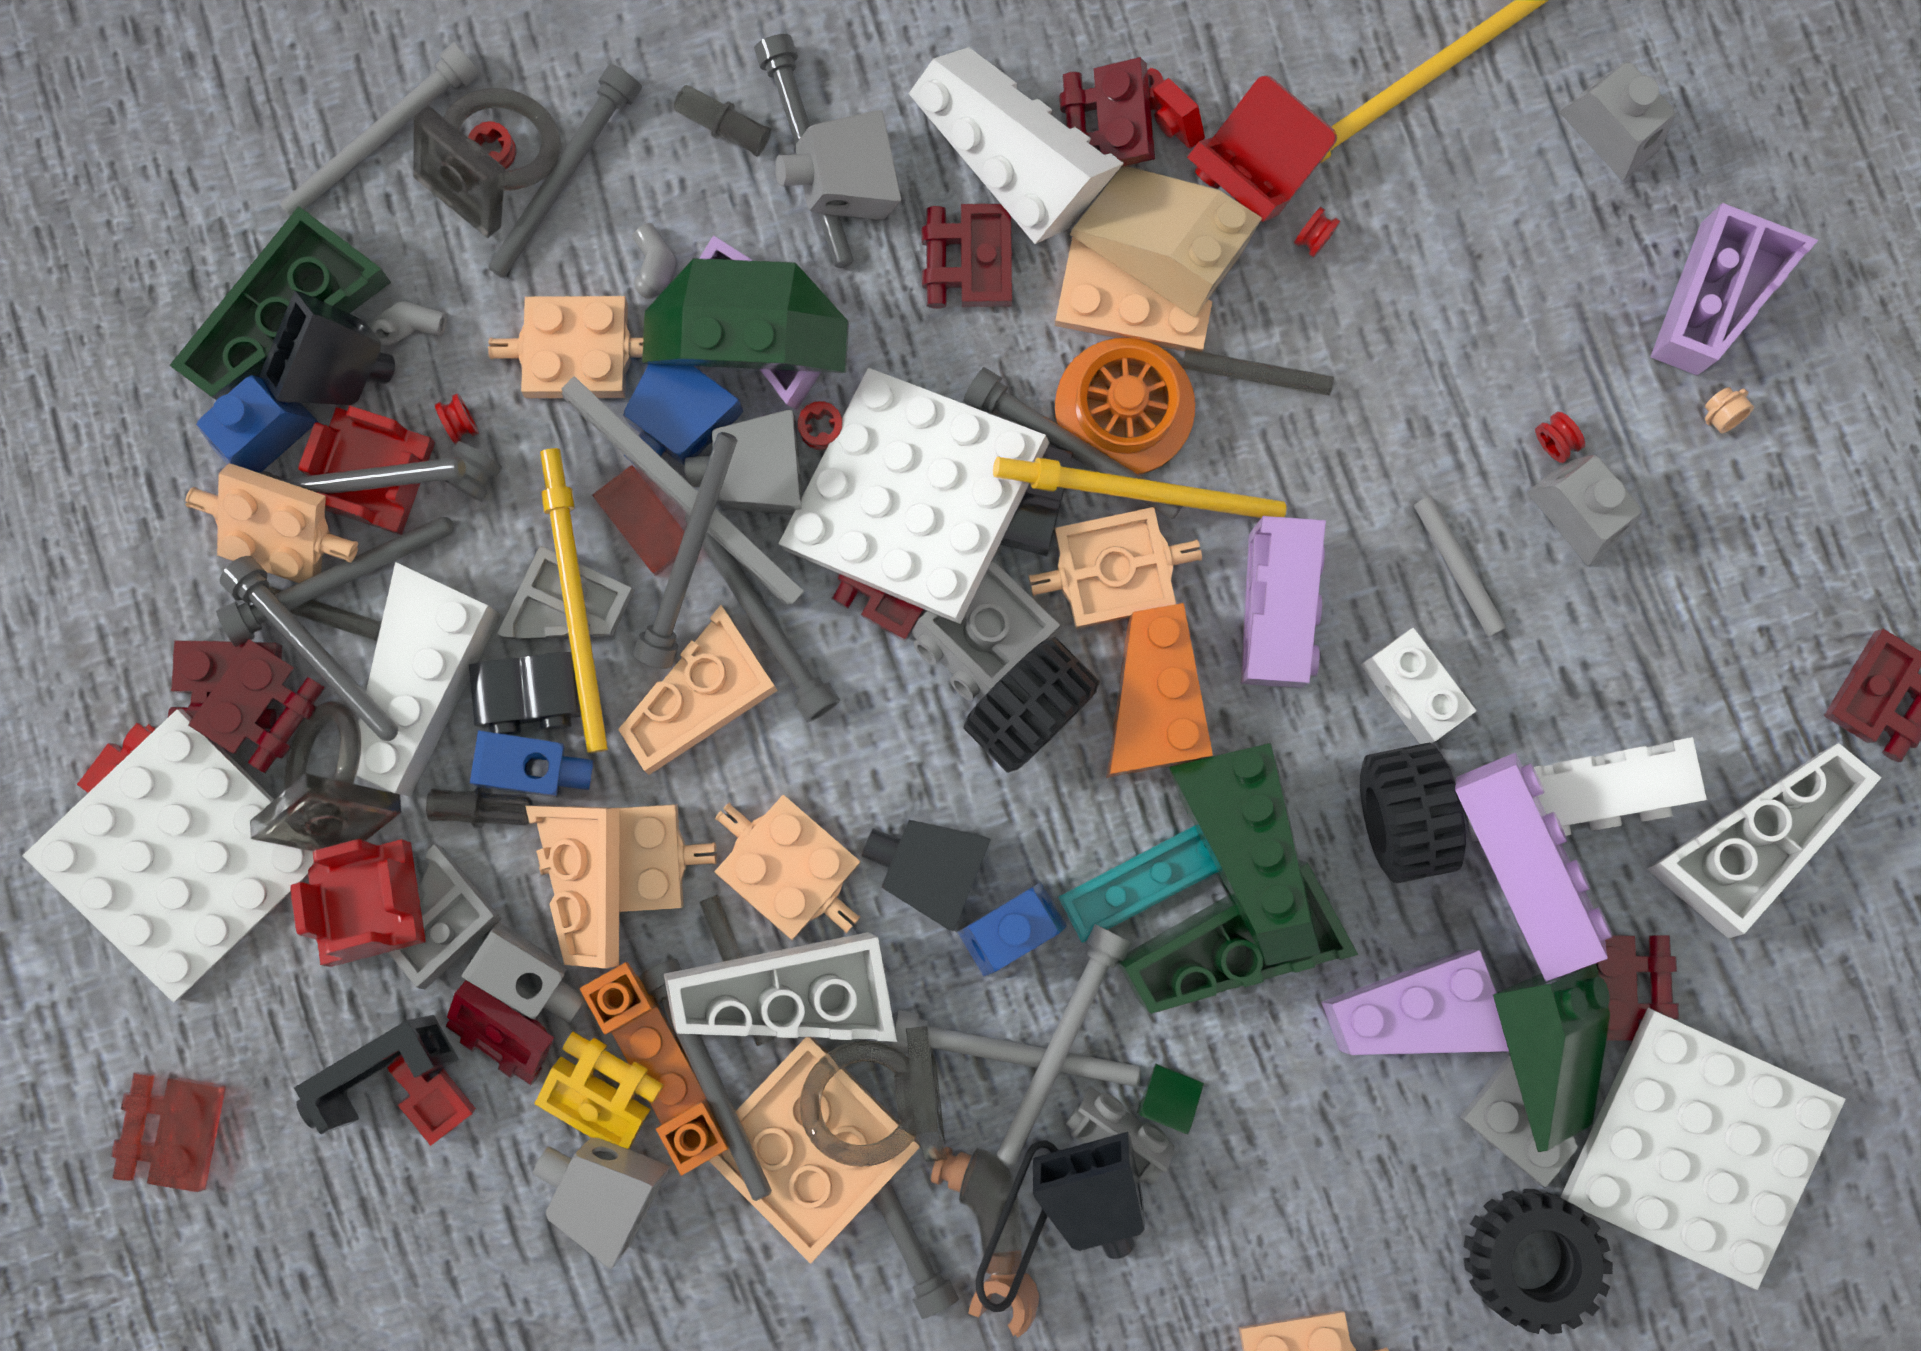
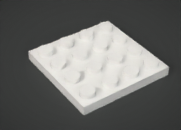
(912, 495)
(169, 858)
(1702, 1148)

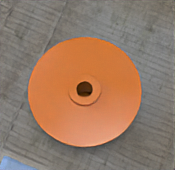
(1127, 402)

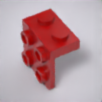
(1264, 149)

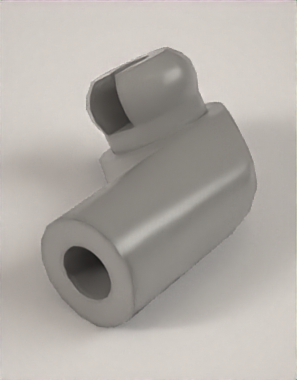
(658, 262)
(405, 319)

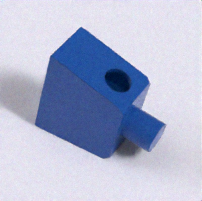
(679, 409)
(252, 426)
(503, 758)
(1012, 929)

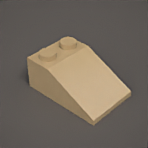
(1168, 234)

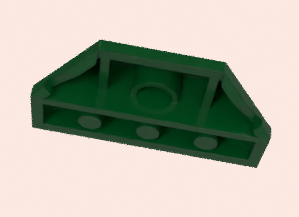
(745, 319)

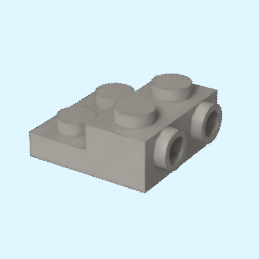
(992, 638)

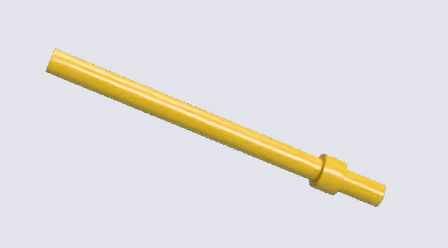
(1049, 474)
(558, 503)

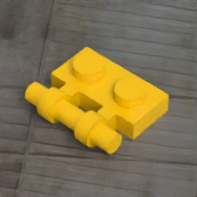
(592, 1104)

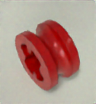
(489, 132)
(1317, 232)
(817, 411)
(456, 418)
(1560, 437)

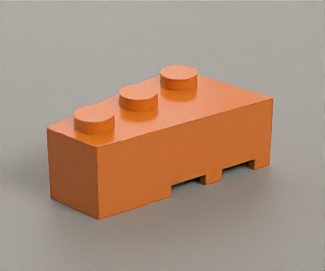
(1159, 696)

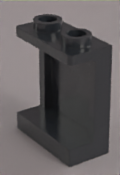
(324, 1095)

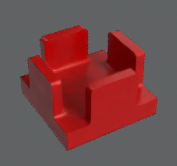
(365, 441)
(359, 901)

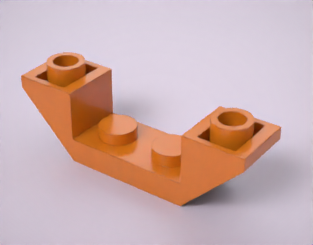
(647, 1038)

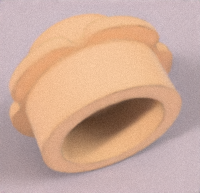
(1728, 409)

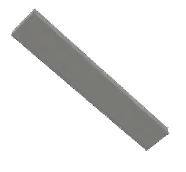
(679, 490)

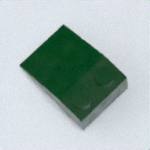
(1557, 1049)

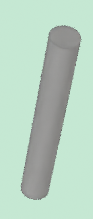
(1459, 566)

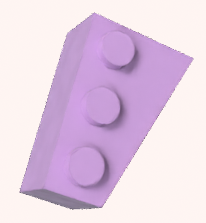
(1421, 1010)

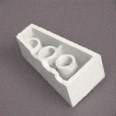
(1013, 143)
(419, 673)
(1620, 784)
(1758, 848)
(788, 993)

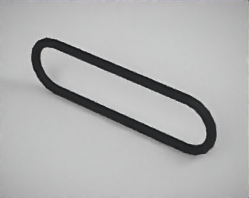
(998, 1231)

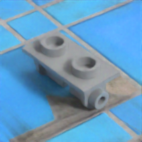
(1105, 1116)

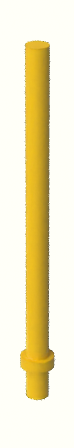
(1432, 69)

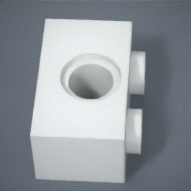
(1418, 687)

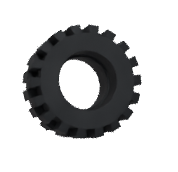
(1031, 704)
(1412, 812)
(1579, 1270)

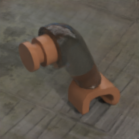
(984, 1188)

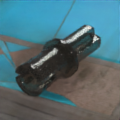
(722, 120)
(477, 807)

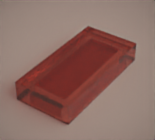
(641, 519)

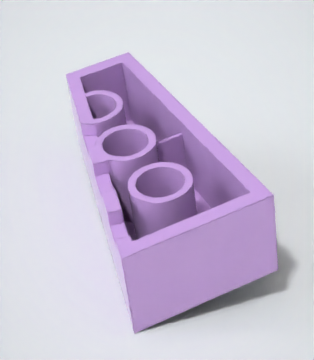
(1533, 866)

